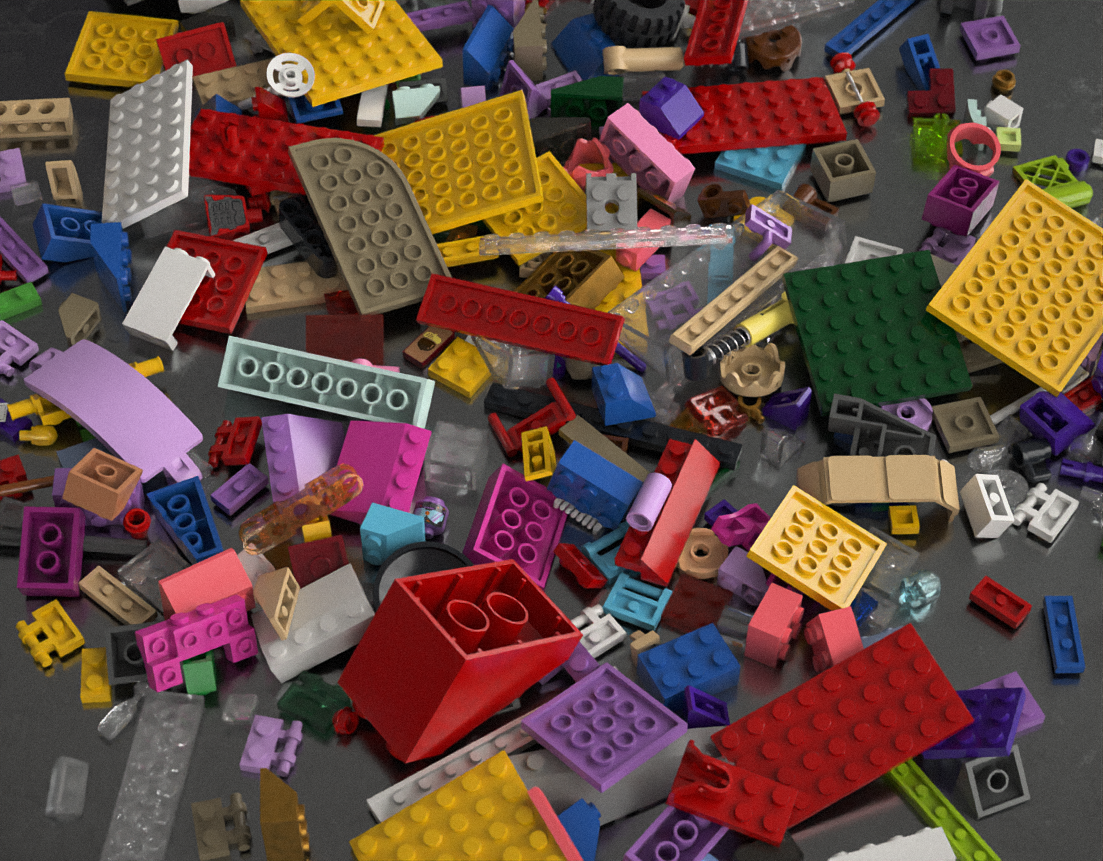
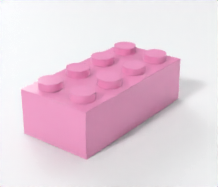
(644, 151)

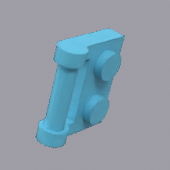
(606, 562)
(634, 607)

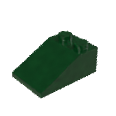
(589, 98)

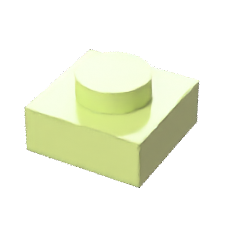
(1009, 138)

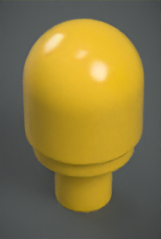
(39, 435)

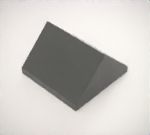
(993, 782)

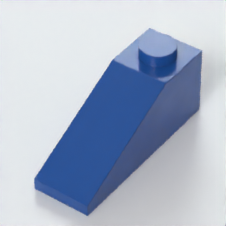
(918, 59)

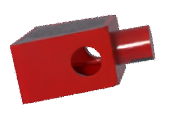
(229, 217)

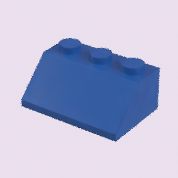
(581, 47)
(487, 49)

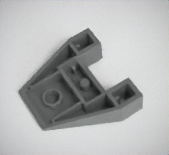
(877, 430)

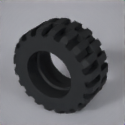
(638, 25)

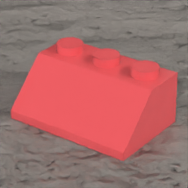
(206, 583)

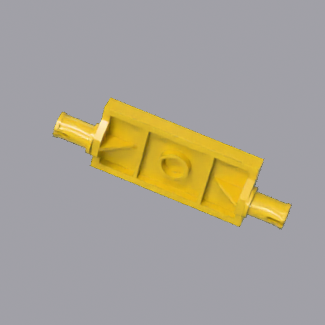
(53, 415)

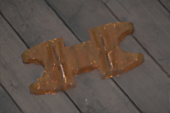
(271, 534)

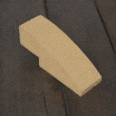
(64, 183)

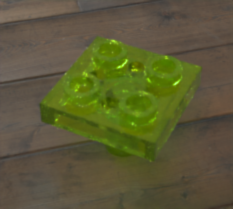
(932, 134)

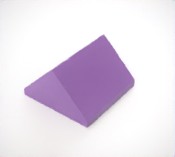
(516, 80)

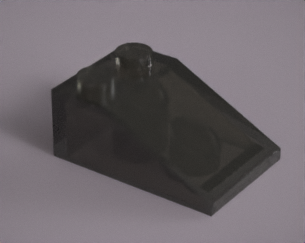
(559, 135)

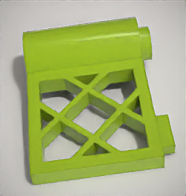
(1070, 193)

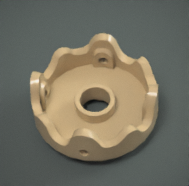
(761, 361)

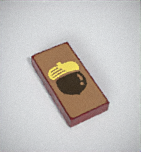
(428, 346)

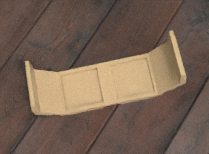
(881, 480)

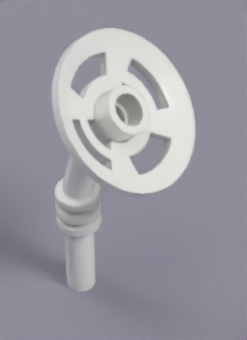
(288, 79)

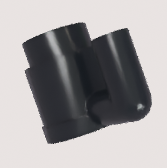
(1029, 453)

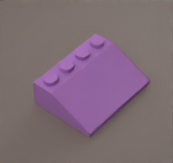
(299, 452)

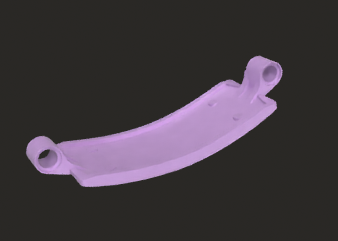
(118, 409)

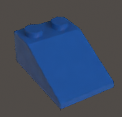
(303, 111)
(64, 232)

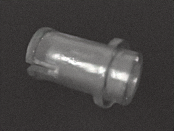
(200, 462)

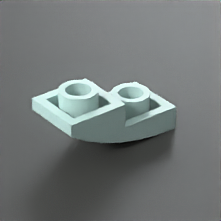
(973, 115)

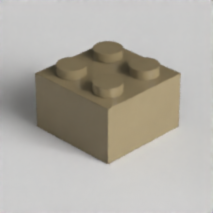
(842, 170)

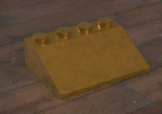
(581, 275)

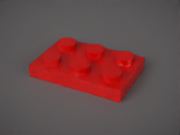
(203, 47)

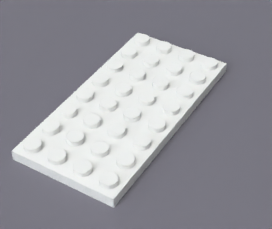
(148, 147)

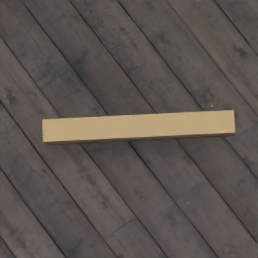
(733, 300)

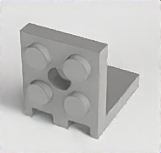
(607, 190)

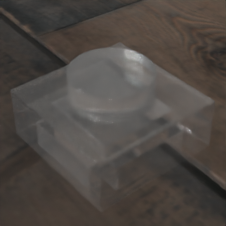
(240, 709)

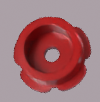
(345, 720)

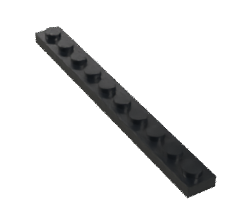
(640, 432)

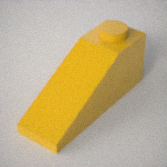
(538, 454)

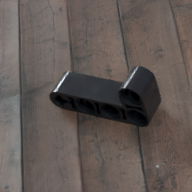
(300, 226)

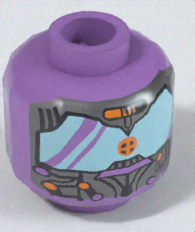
(434, 515)

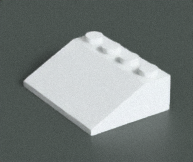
(325, 622)

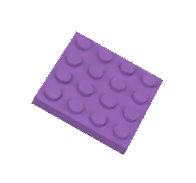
(604, 727)

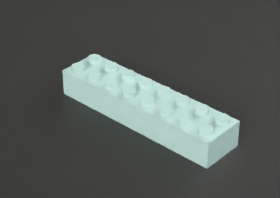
(325, 383)

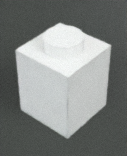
(1002, 113)

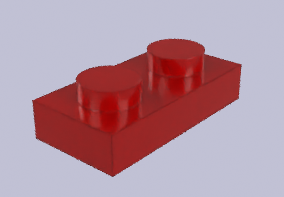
(575, 561)
(1000, 602)

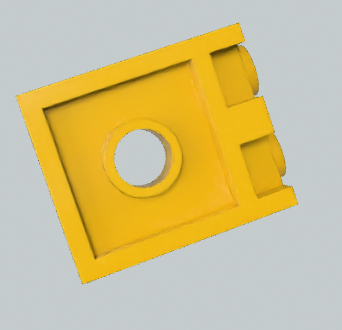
(363, 14)

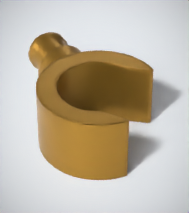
(752, 411)

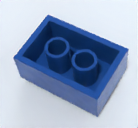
(594, 485)
(693, 660)

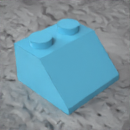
(387, 531)

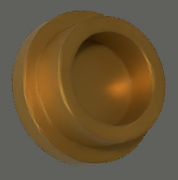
(1004, 80)

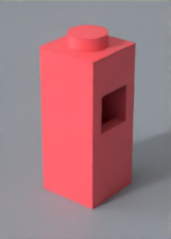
(636, 257)

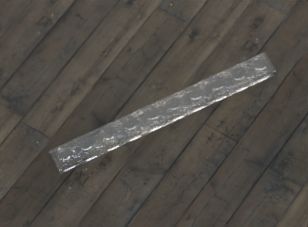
(614, 239)

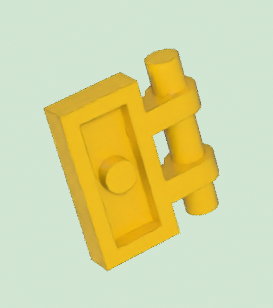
(57, 627)

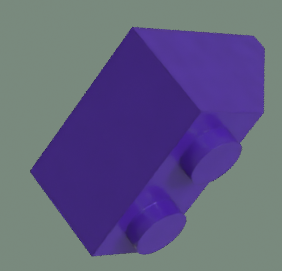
(670, 108)

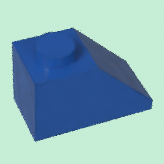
(583, 827)

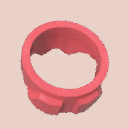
(975, 134)
(586, 153)

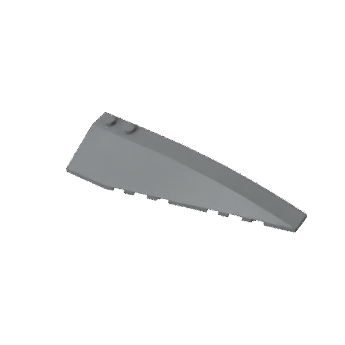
(636, 791)

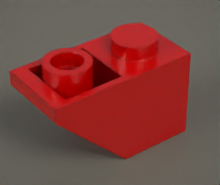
(269, 105)

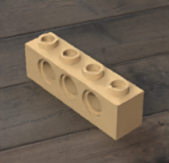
(36, 118)

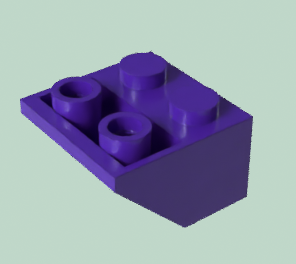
(1054, 419)

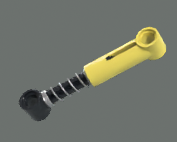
(747, 333)

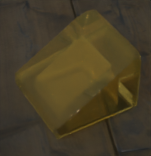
(687, 422)

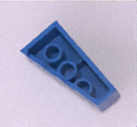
(187, 518)

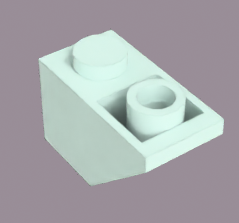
(413, 103)

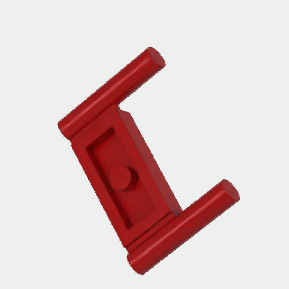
(552, 416)

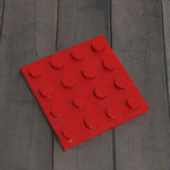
(223, 297)

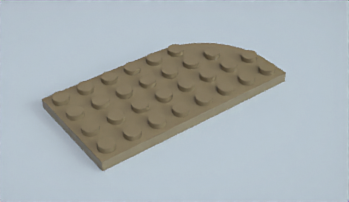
(369, 222)

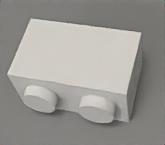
(986, 506)

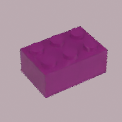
(960, 200)
(51, 551)

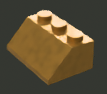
(282, 820)

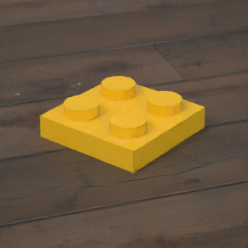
(460, 368)

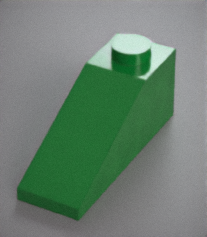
(200, 673)

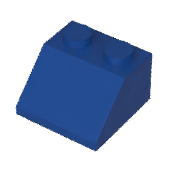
(620, 394)

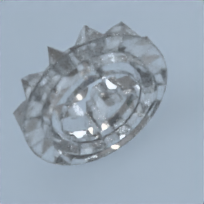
(1019, 486)

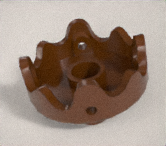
(775, 53)

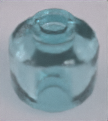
(920, 588)

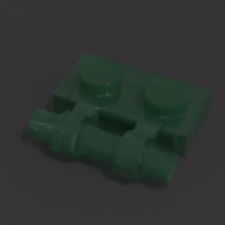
(309, 707)

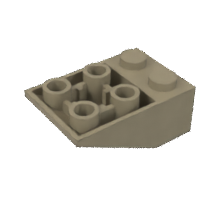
(529, 42)

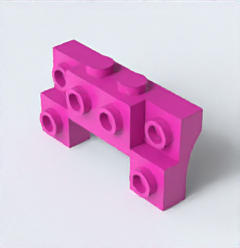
(744, 529)
(192, 634)

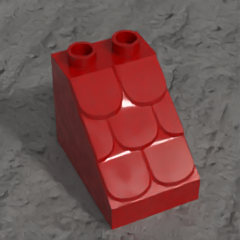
(453, 654)

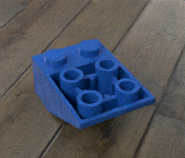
(112, 260)

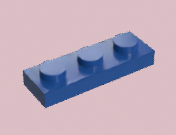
(1063, 634)

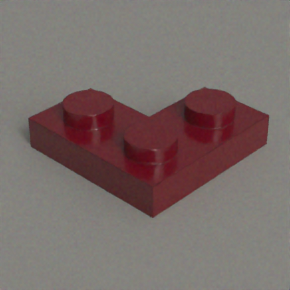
(939, 97)

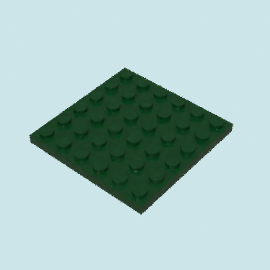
(871, 332)

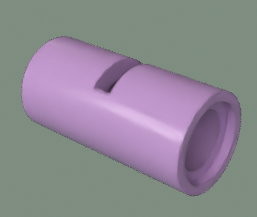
(649, 501)

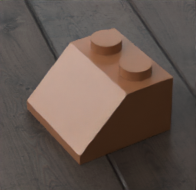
(101, 484)

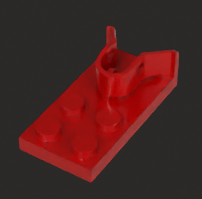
(731, 796)

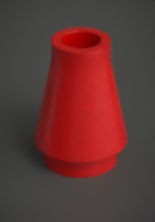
(137, 523)

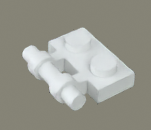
(1052, 515)
(601, 633)

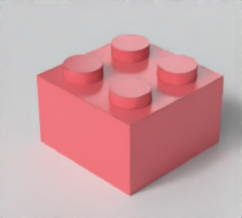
(774, 626)
(833, 638)

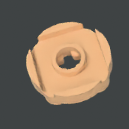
(705, 566)

